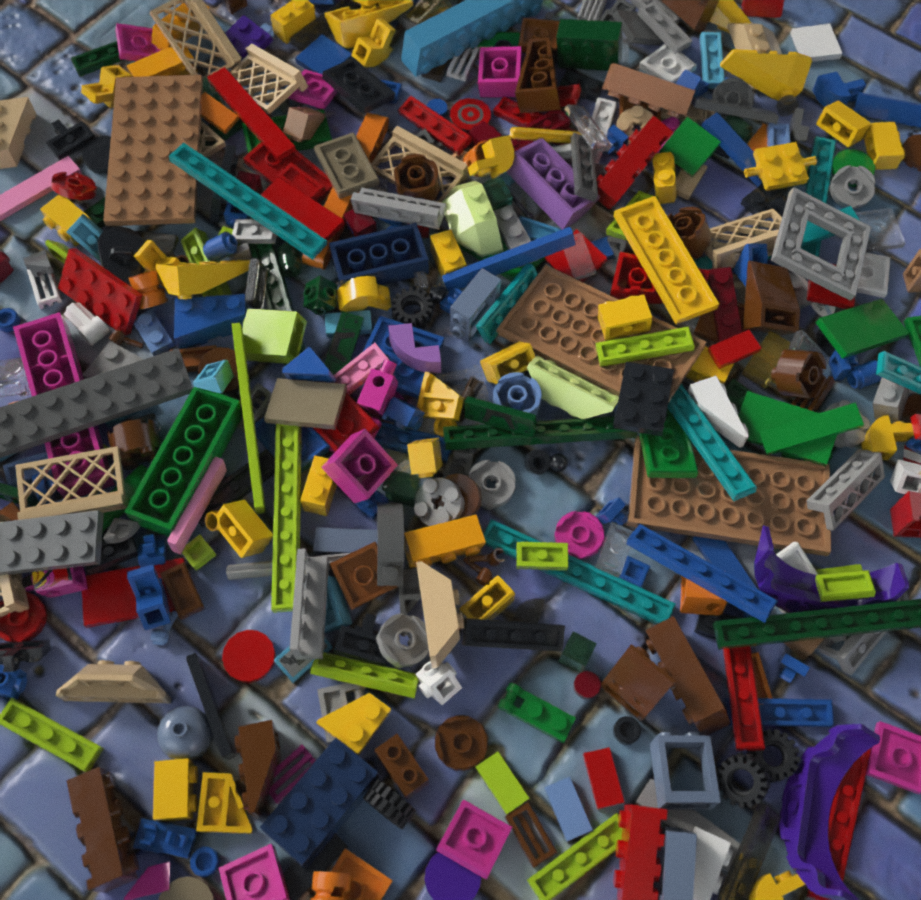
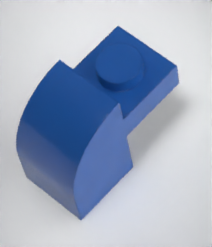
(831, 88)
(150, 596)

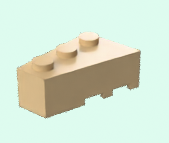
(14, 126)

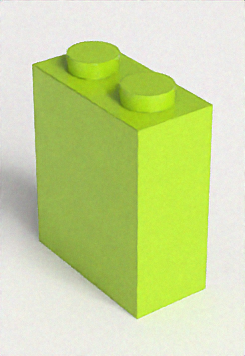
(273, 335)

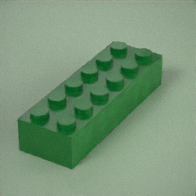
(182, 460)

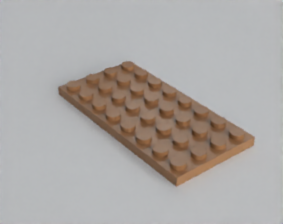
(147, 125)
(563, 326)
(706, 510)

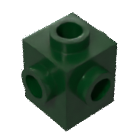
(320, 295)

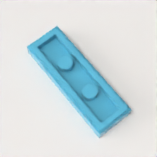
(711, 58)

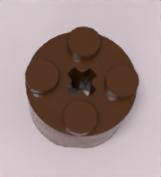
(417, 177)
(692, 229)
(799, 373)
(136, 442)

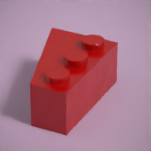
(907, 516)

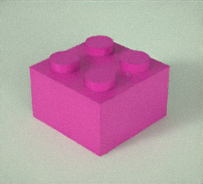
(499, 71)
(359, 466)

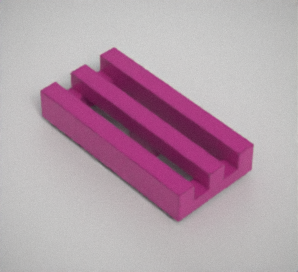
(307, 757)

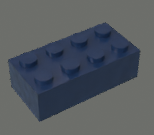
(385, 254)
(320, 803)

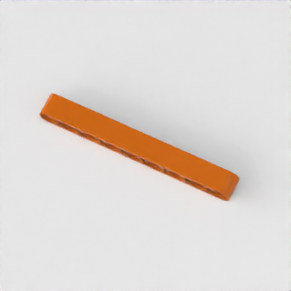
(370, 138)

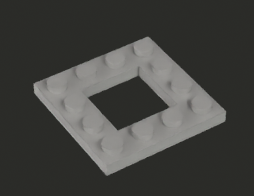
(787, 252)

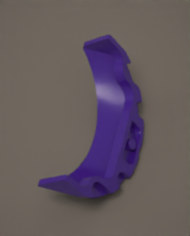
(798, 590)
(808, 806)

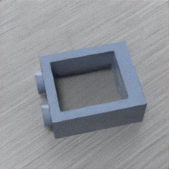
(473, 304)
(684, 799)
(677, 864)

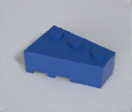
(207, 318)

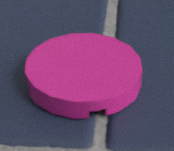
(581, 532)

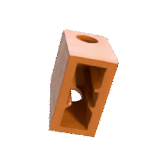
(699, 600)

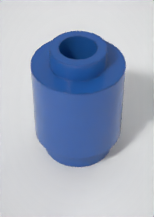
(220, 247)
(863, 375)

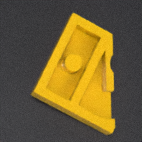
(356, 721)
(221, 806)

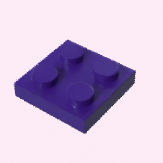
(244, 33)

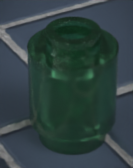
(740, 126)
(289, 260)

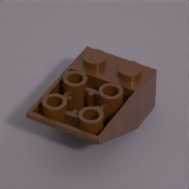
(770, 300)
(637, 682)
(260, 755)

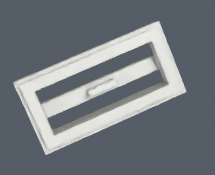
(474, 52)
(49, 299)

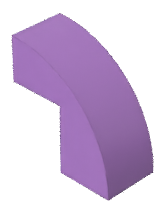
(418, 358)

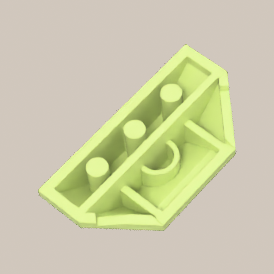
(472, 219)
(570, 391)

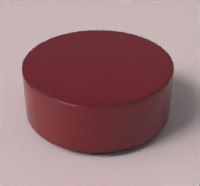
(586, 685)

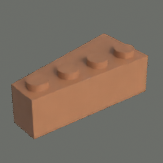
(648, 89)

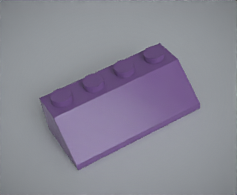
(549, 182)

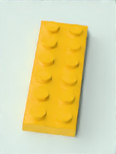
(666, 260)

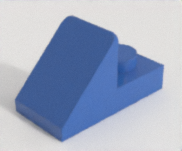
(693, 82)

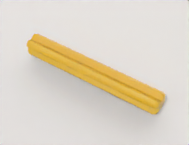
(534, 134)

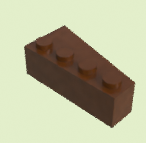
(693, 12)
(537, 80)
(691, 681)
(102, 831)

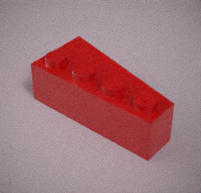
(631, 161)
(632, 280)
(638, 852)

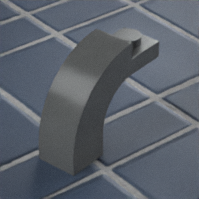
(390, 543)

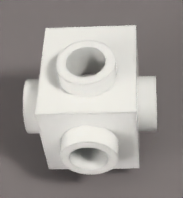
(438, 682)

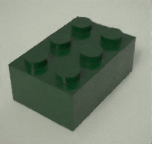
(588, 44)

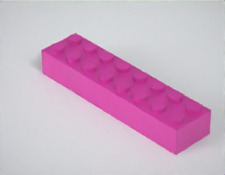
(51, 364)

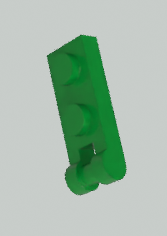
(537, 713)

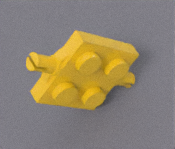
(780, 166)

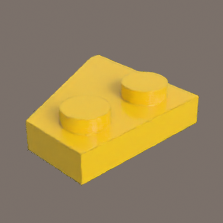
(439, 399)

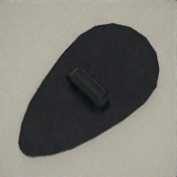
(117, 252)

